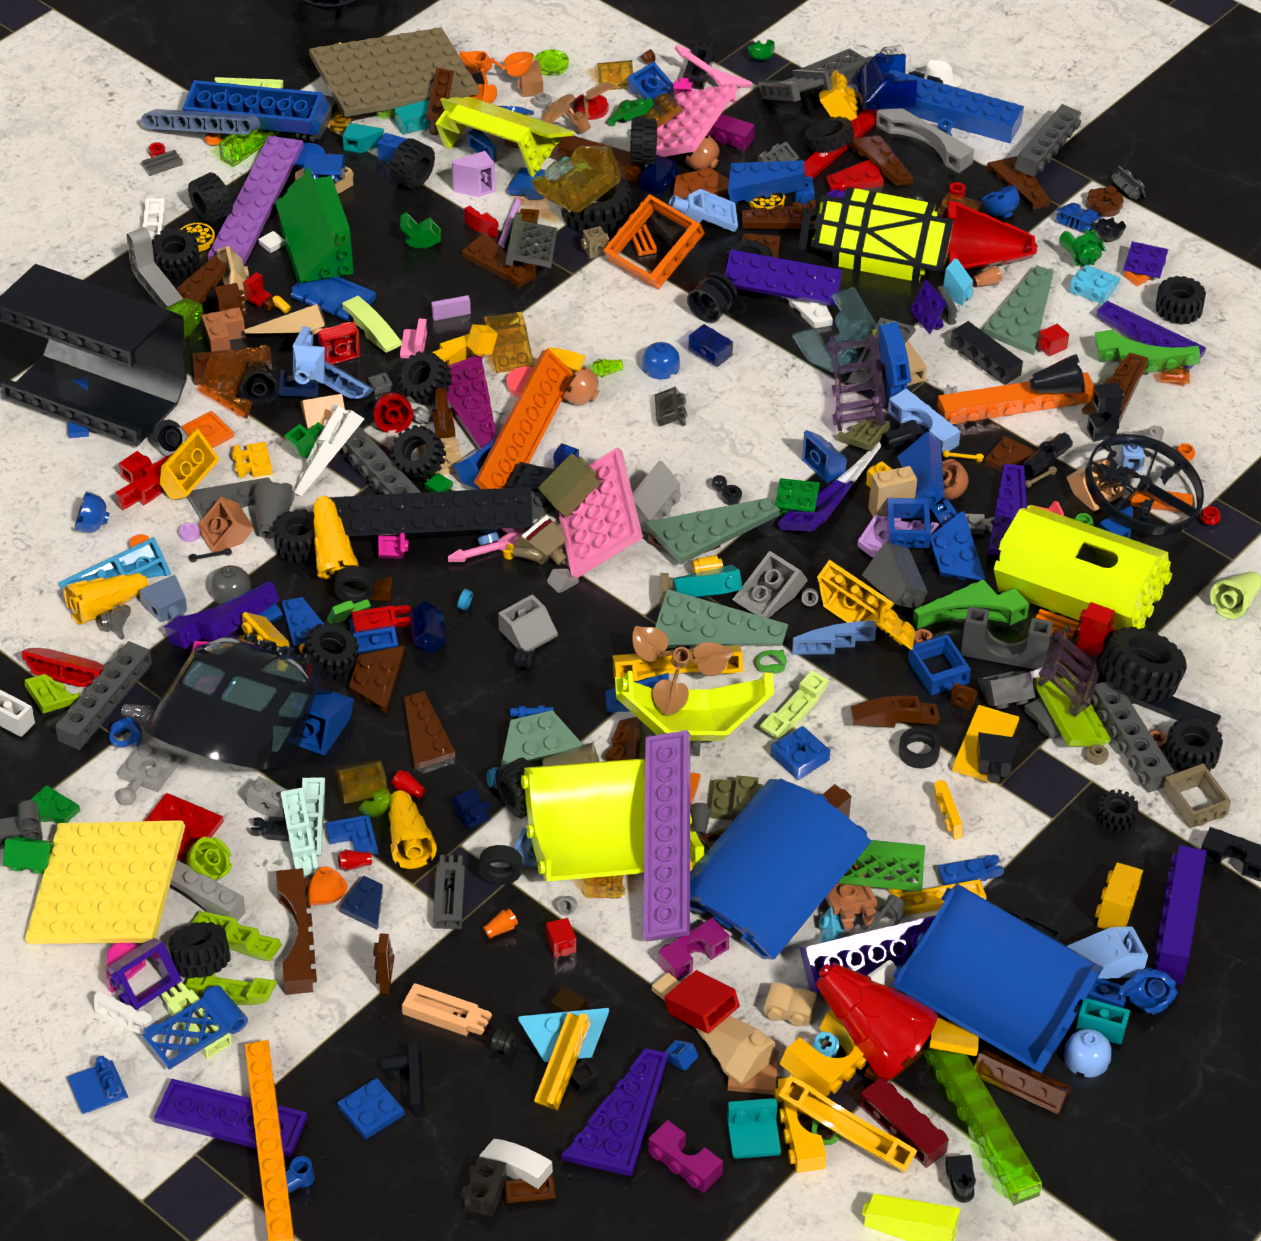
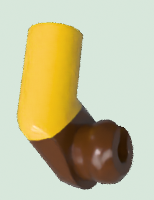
(276, 302)

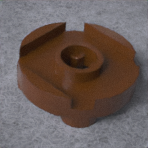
(1097, 198)

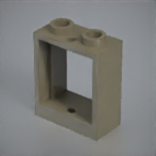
(1189, 779)

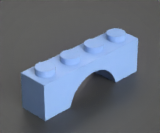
(908, 406)

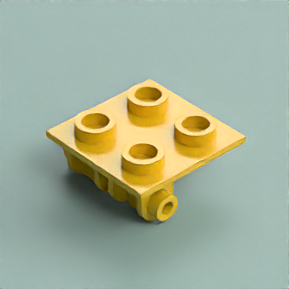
(900, 631)

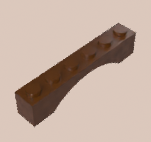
(297, 966)

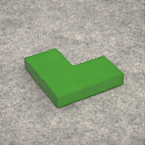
(344, 611)

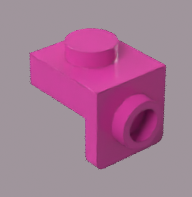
(682, 85)
(392, 546)

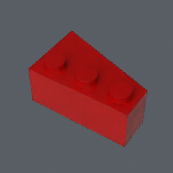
(1095, 629)

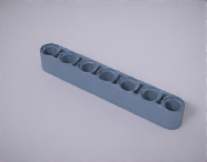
(207, 119)

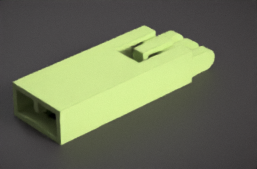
(184, 999)

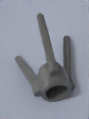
(890, 908)

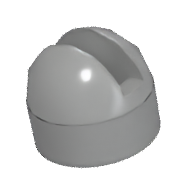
(814, 597)
(564, 903)

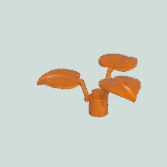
(475, 61)

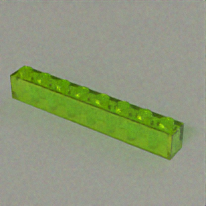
(985, 1124)

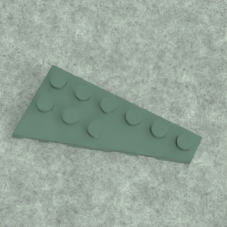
(1022, 314)
(697, 621)

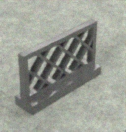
(848, 69)
(518, 241)

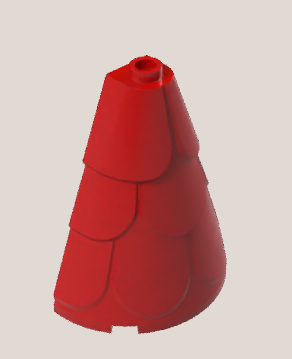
(983, 240)
(877, 1017)

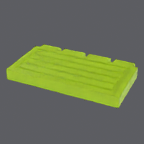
(1081, 730)

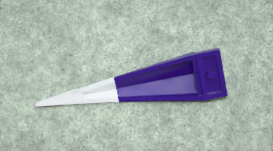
(827, 498)

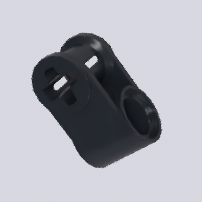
(961, 1177)

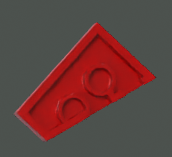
(858, 176)

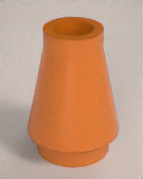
(501, 923)

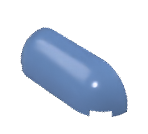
(345, 383)

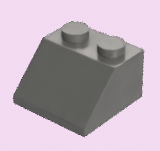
(1007, 688)

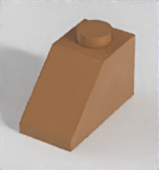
(532, 81)

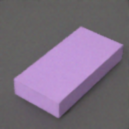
(451, 308)

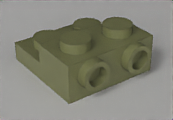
(732, 796)

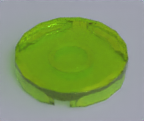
(552, 62)

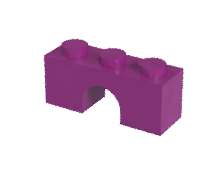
(705, 938)
(698, 1170)

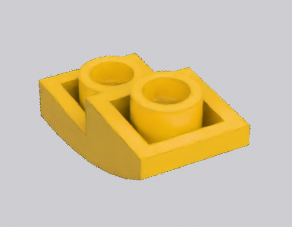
(571, 359)

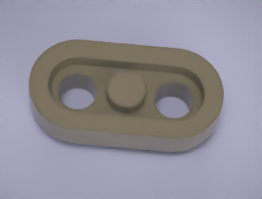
(665, 583)

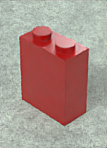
(702, 1001)

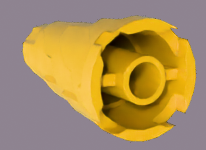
(331, 542)
(101, 595)
(409, 834)

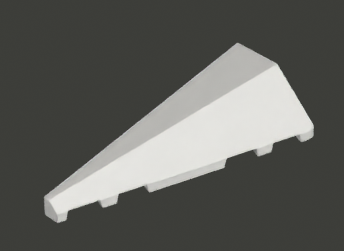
(332, 438)

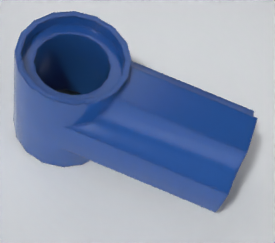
(297, 1179)

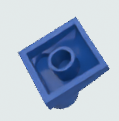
(649, 82)

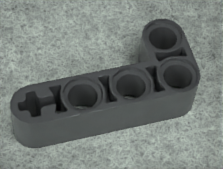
(24, 825)

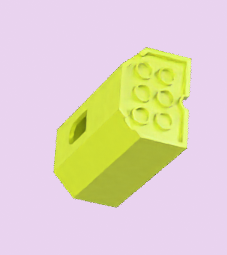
(1043, 567)

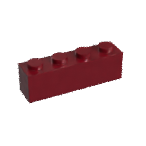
(904, 1121)

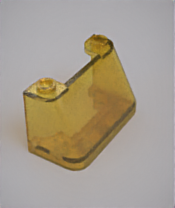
(592, 176)

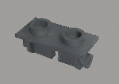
(1133, 186)

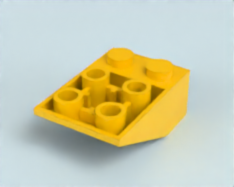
(840, 99)

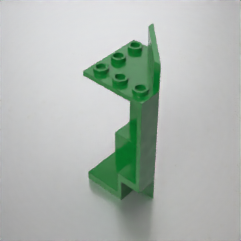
(315, 229)

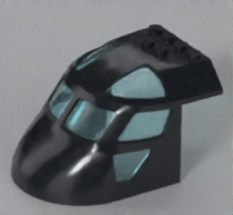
(241, 702)

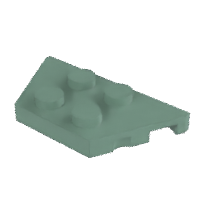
(537, 737)

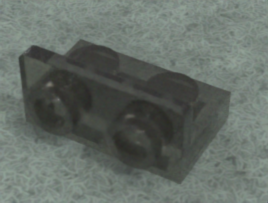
(670, 407)

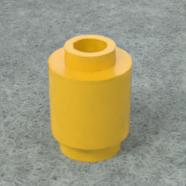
(706, 563)

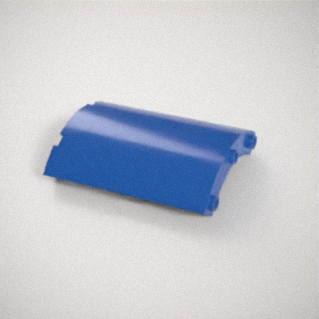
(775, 865)
(997, 977)

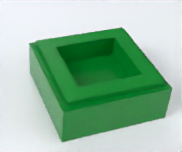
(438, 483)

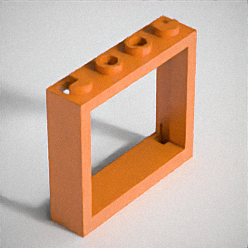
(675, 255)

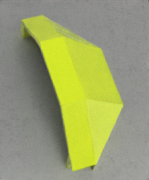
(707, 713)

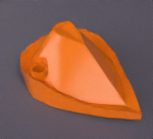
(326, 887)

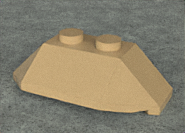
(236, 270)

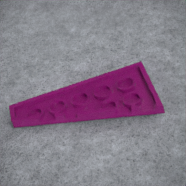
(471, 400)

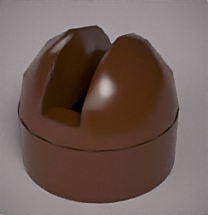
(648, 57)

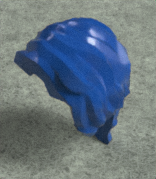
(1150, 990)

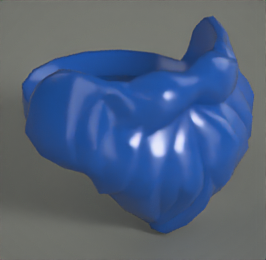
(129, 725)

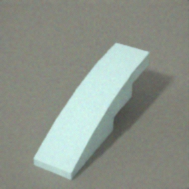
(315, 801)
(299, 831)

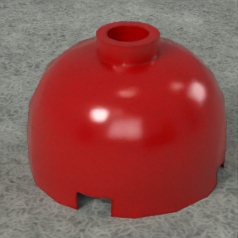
(393, 412)

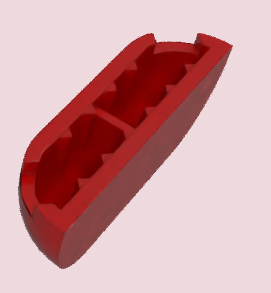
(62, 666)

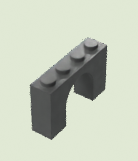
(982, 645)

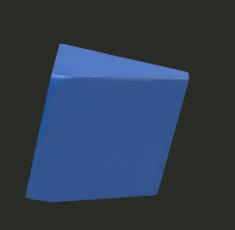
(681, 1054)

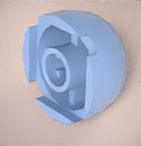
(1087, 1052)

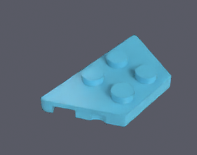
(546, 1028)

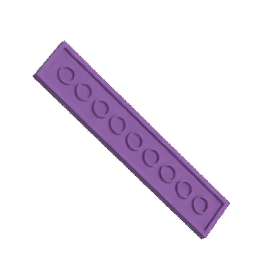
(258, 196)
(667, 836)

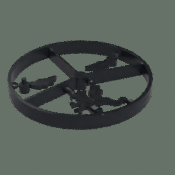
(1123, 474)

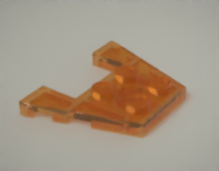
(224, 376)

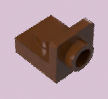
(522, 274)

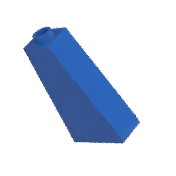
(926, 462)

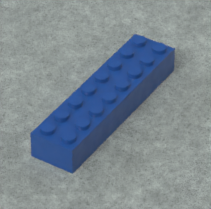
(275, 107)
(966, 109)

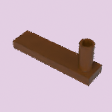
(441, 89)

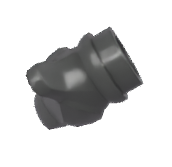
(115, 619)

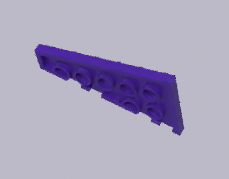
(620, 1123)

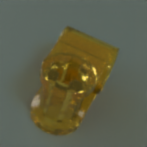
(603, 887)

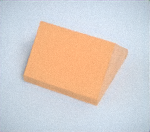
(319, 409)

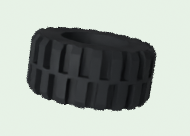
(608, 211)
(1143, 664)

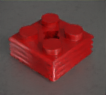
(340, 342)

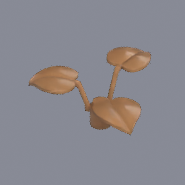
(579, 119)
(668, 694)

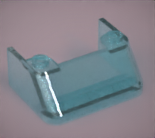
(853, 323)

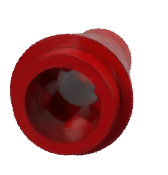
(406, 782)
(352, 860)

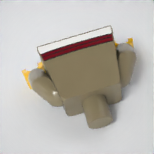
(539, 543)

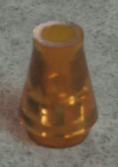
(1176, 376)

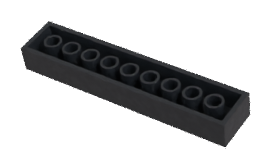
(436, 513)

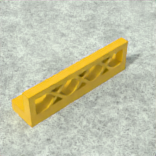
(562, 1061)

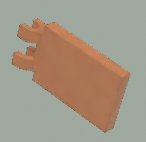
(852, 900)

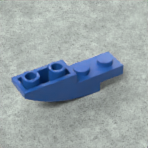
(895, 358)

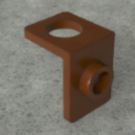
(963, 696)

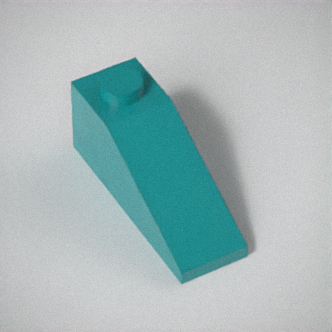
(709, 582)

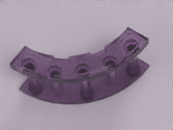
(875, 384)

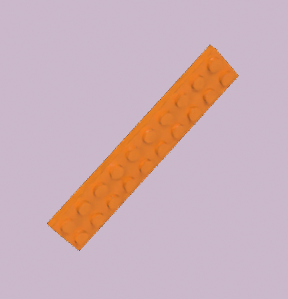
(526, 421)

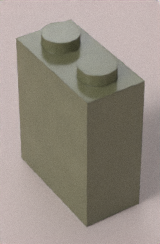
(570, 484)

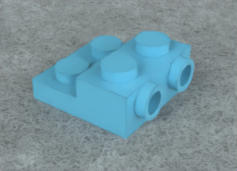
(1094, 284)

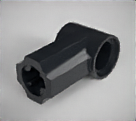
(907, 434)

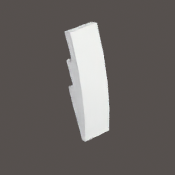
(154, 216)

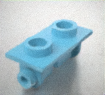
(831, 926)

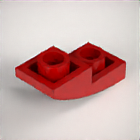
(481, 223)

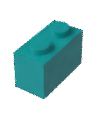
(412, 117)
(1104, 1018)

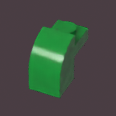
(420, 235)
(303, 440)

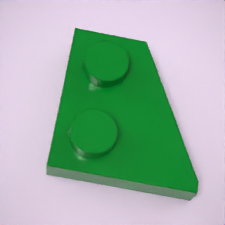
(631, 109)
(55, 806)

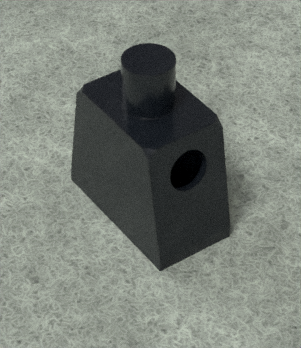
(996, 755)

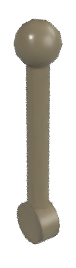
(1052, 470)

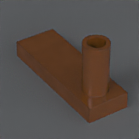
(442, 415)

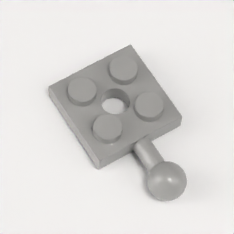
(151, 778)

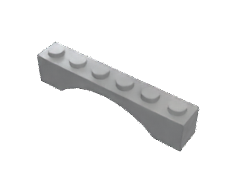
(953, 152)
(207, 892)

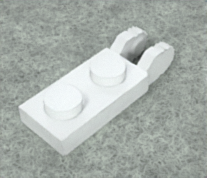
(121, 1013)

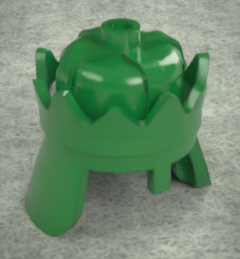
(1084, 249)

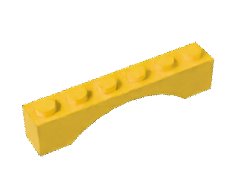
(662, 665)
(846, 1124)

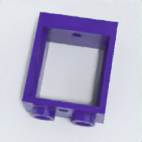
(164, 963)

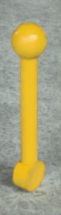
(979, 457)

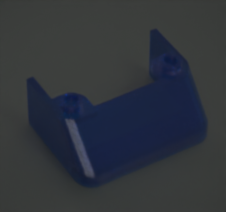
(881, 89)

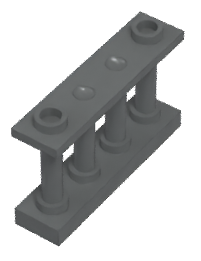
(790, 89)

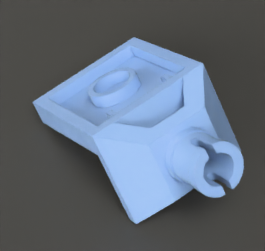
(708, 207)
(308, 359)

